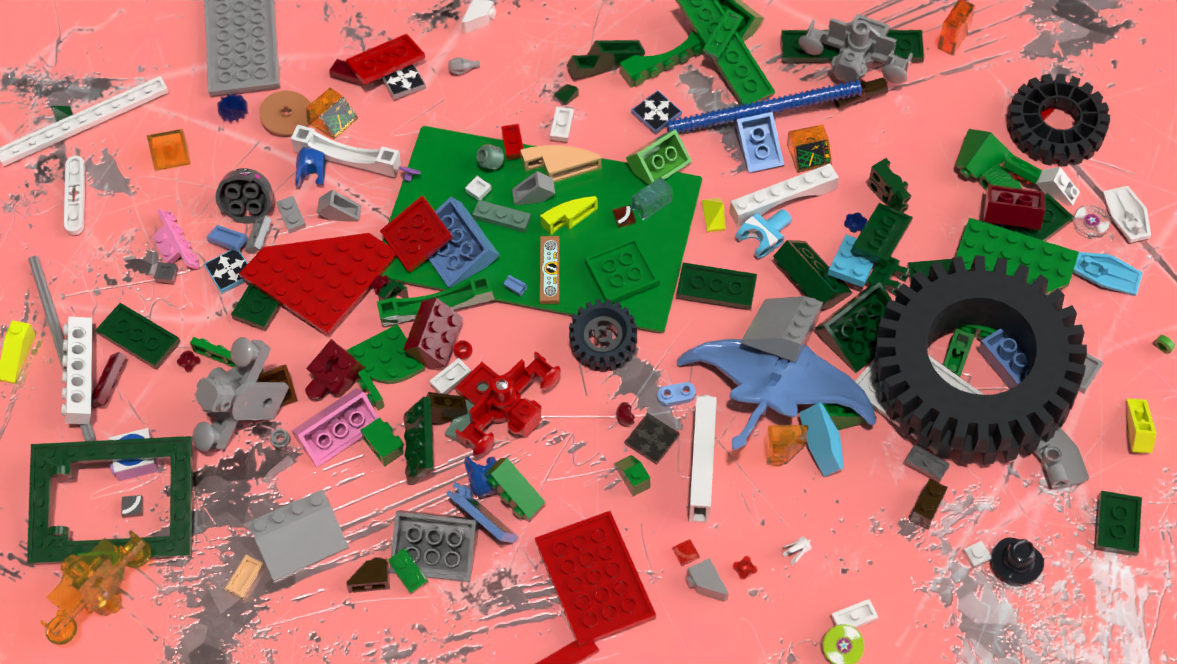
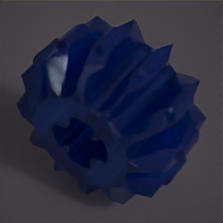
(232, 107)

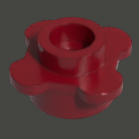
(380, 282)
(184, 357)

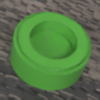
(1165, 344)

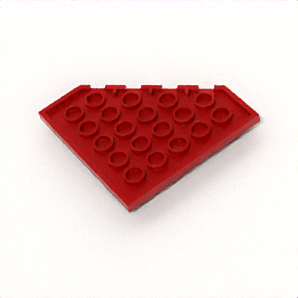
(320, 276)

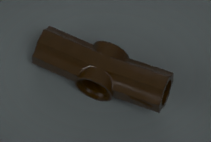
(869, 89)

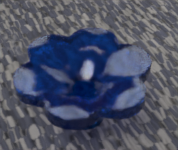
(855, 222)

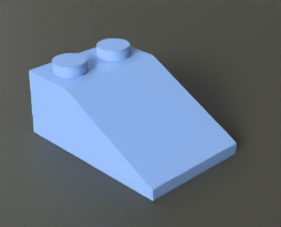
(759, 142)

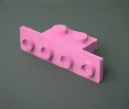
(172, 241)

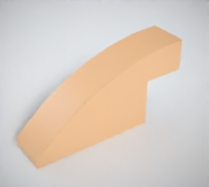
(560, 161)

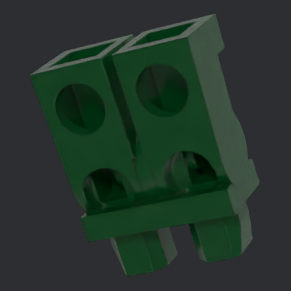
(889, 186)

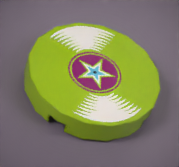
(843, 644)

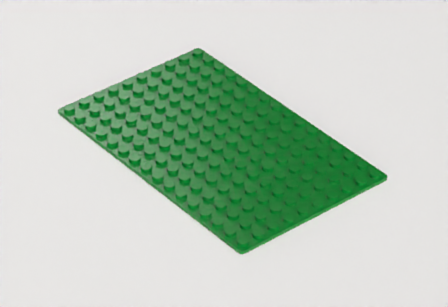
(450, 164)

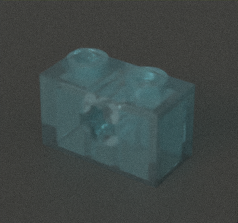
(652, 198)

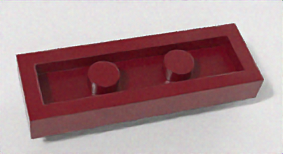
(107, 380)

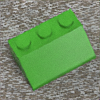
(659, 157)

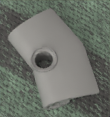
(1067, 463)

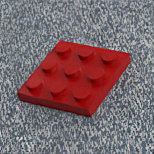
(416, 233)

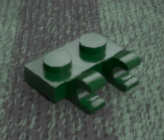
(884, 274)

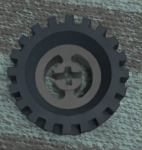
(594, 322)

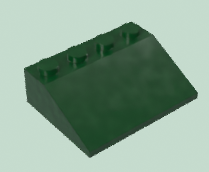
(854, 327)

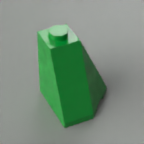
(980, 153)

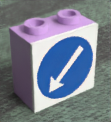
(133, 468)

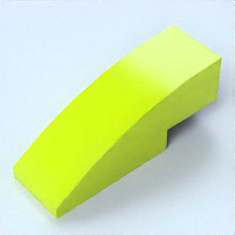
(568, 213)

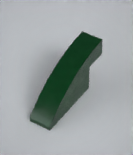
(604, 57)

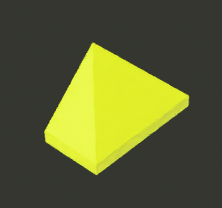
(714, 214)

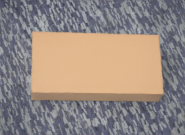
(244, 577)

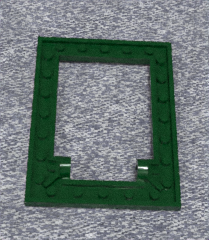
(55, 459)

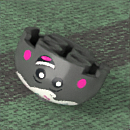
(244, 187)

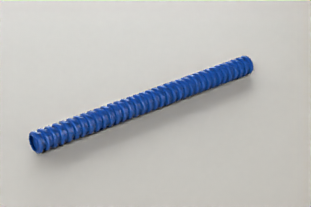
(774, 105)

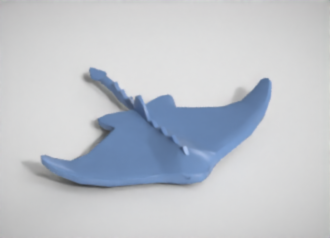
(779, 381)

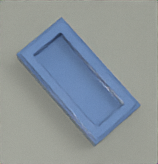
(227, 238)

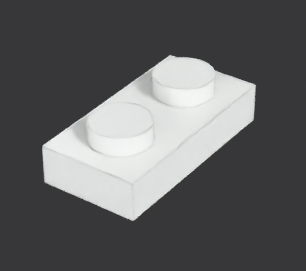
(562, 124)
(450, 377)
(856, 615)

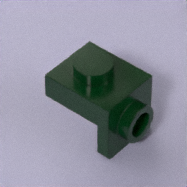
(392, 290)

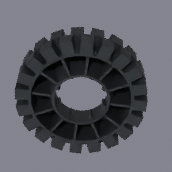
(1052, 143)

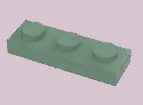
(501, 216)

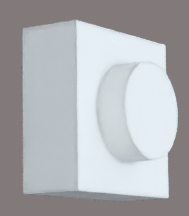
(478, 188)
(977, 554)

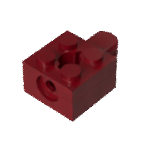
(336, 378)

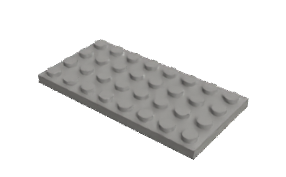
(241, 46)

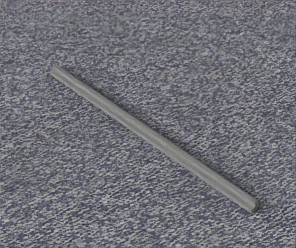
(54, 326)

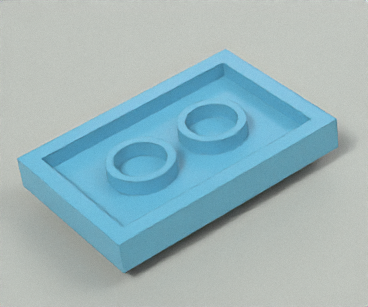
(849, 265)

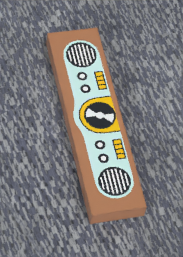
(549, 269)

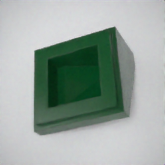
(567, 93)
(61, 112)

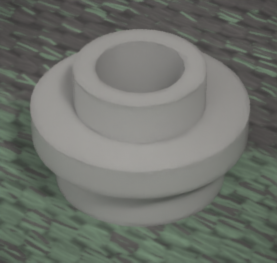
(279, 433)

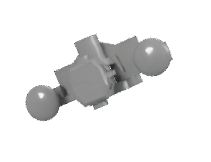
(859, 47)
(236, 394)

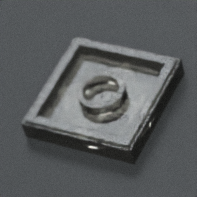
(652, 438)

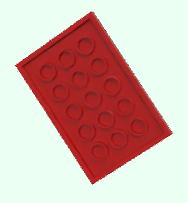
(595, 578)

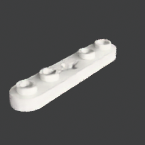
(74, 209)

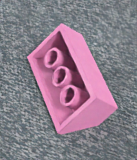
(335, 427)

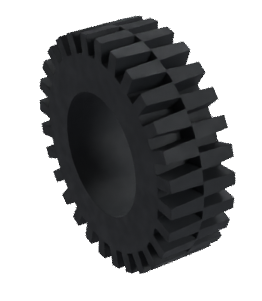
(990, 300)

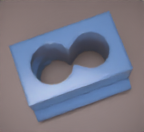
(515, 285)

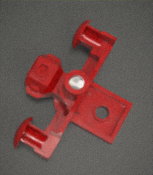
(503, 400)

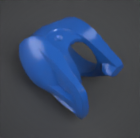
(307, 162)
(476, 477)

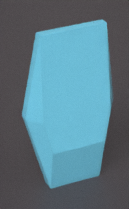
(1108, 272)
(823, 439)

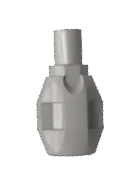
(461, 65)

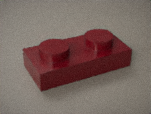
(341, 70)

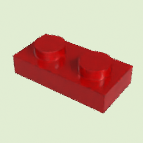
(512, 141)

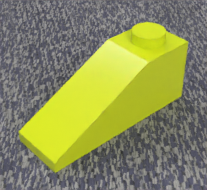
(15, 350)
(1140, 426)

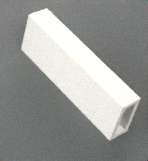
(703, 459)

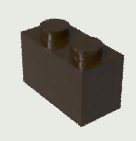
(928, 504)

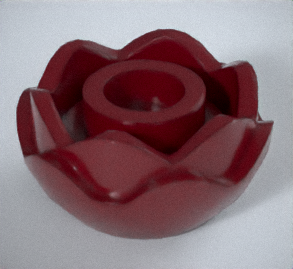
(624, 414)

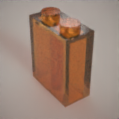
(956, 27)

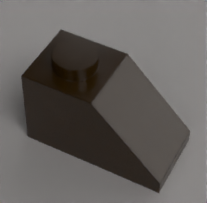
(446, 407)
(370, 576)

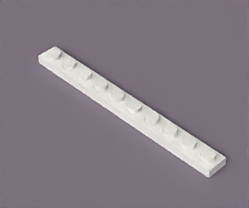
(82, 120)

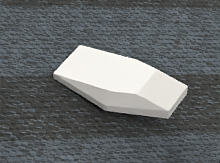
(1128, 213)

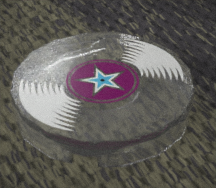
(1091, 221)

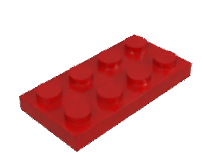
(385, 58)

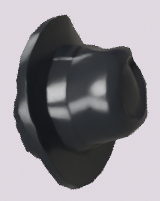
(1017, 561)

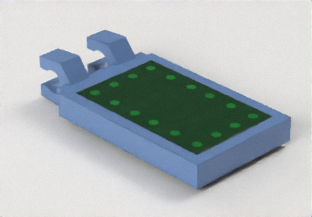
(481, 514)

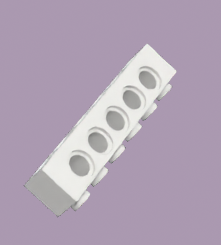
(80, 342)

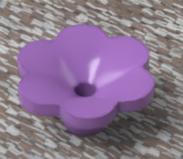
(409, 172)

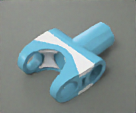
(765, 231)

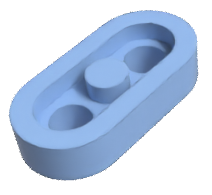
(677, 395)

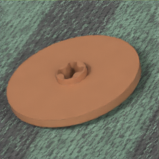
(273, 115)

